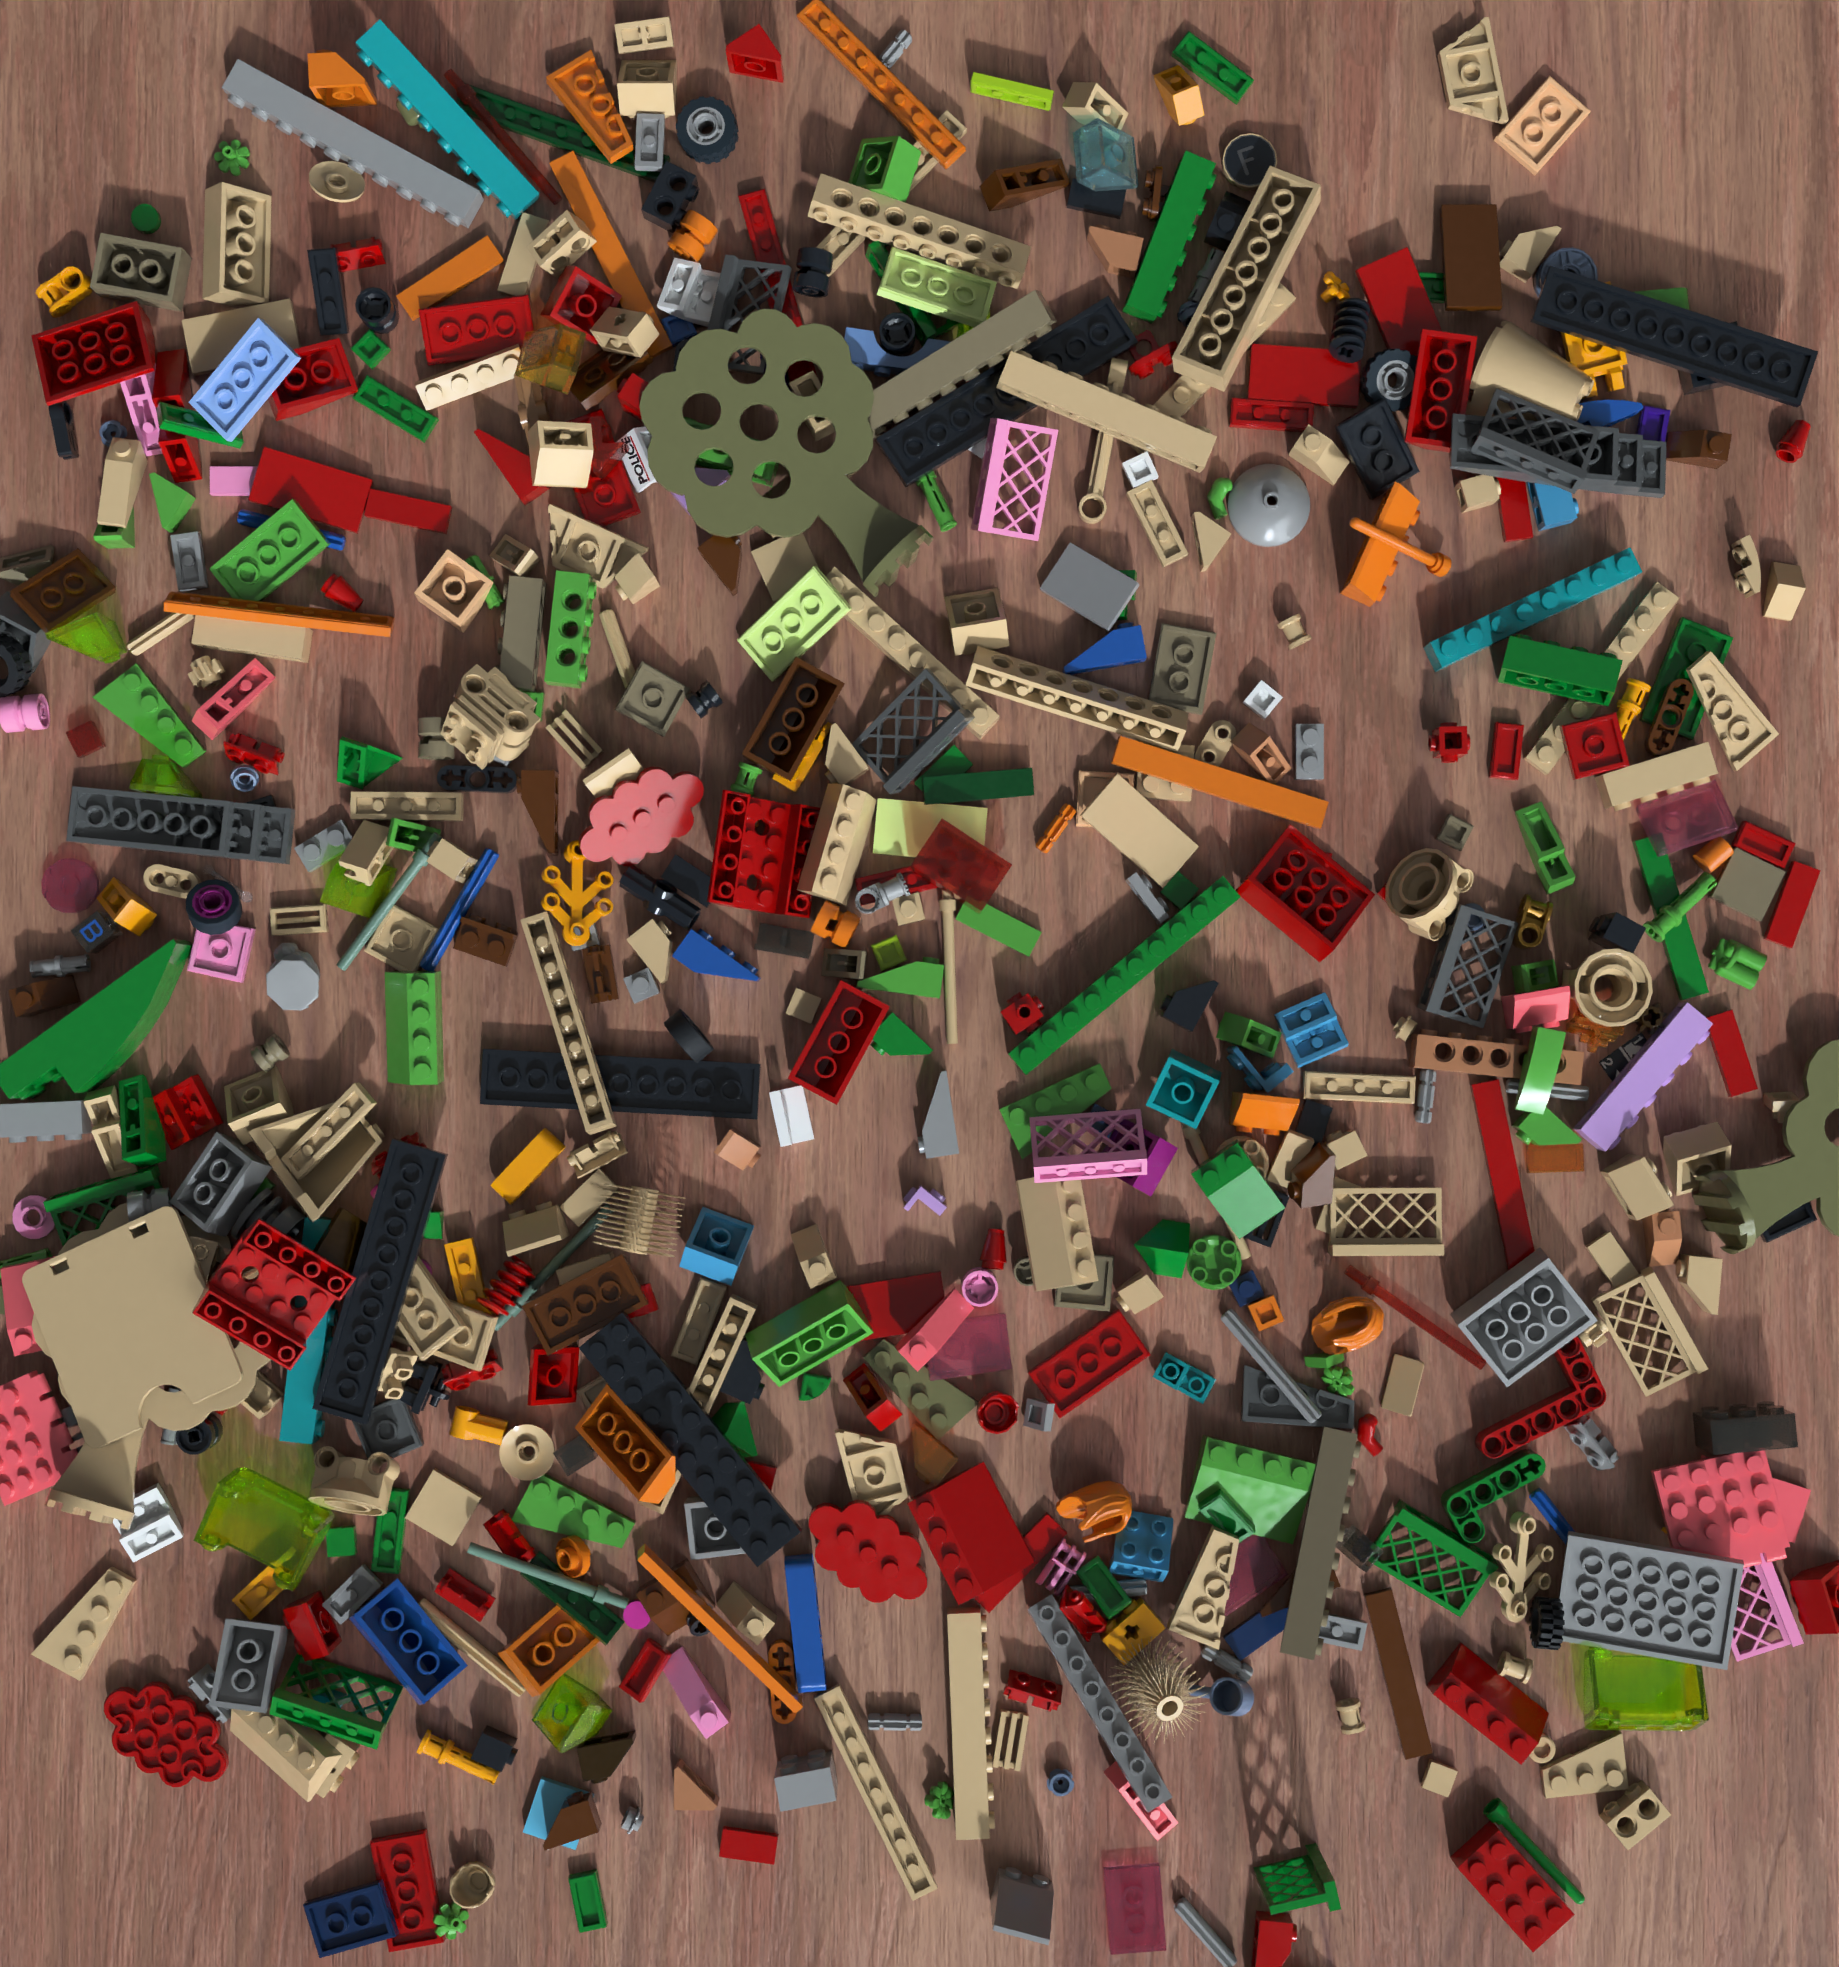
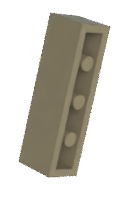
(522, 631)

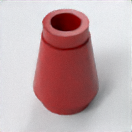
(1793, 442)
(341, 592)
(994, 1250)

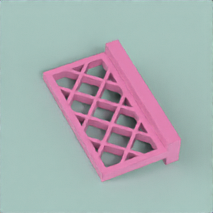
(991, 473)
(1088, 1163)
(1778, 1608)

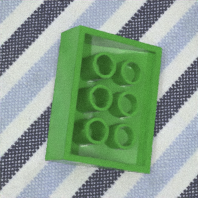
(1260, 1483)

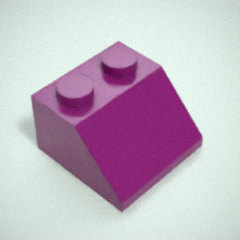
(1158, 1158)

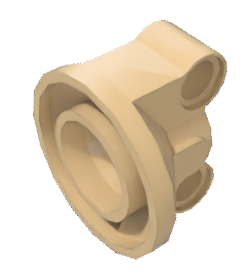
(1426, 891)
(1630, 987)
(353, 1483)

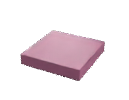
(222, 954)

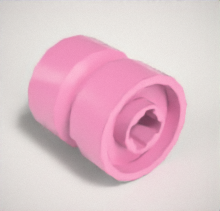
(22, 713)
(979, 1286)

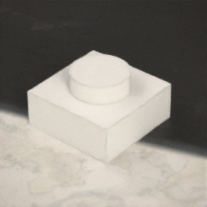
(1140, 470)
(1262, 699)

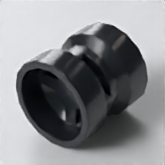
(704, 699)

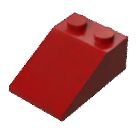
(314, 381)

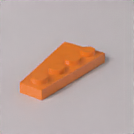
(586, 97)

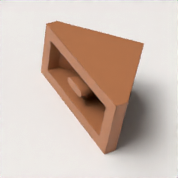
(691, 1790)

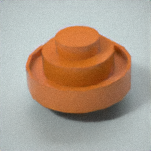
(573, 1556)

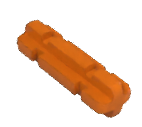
(1055, 828)

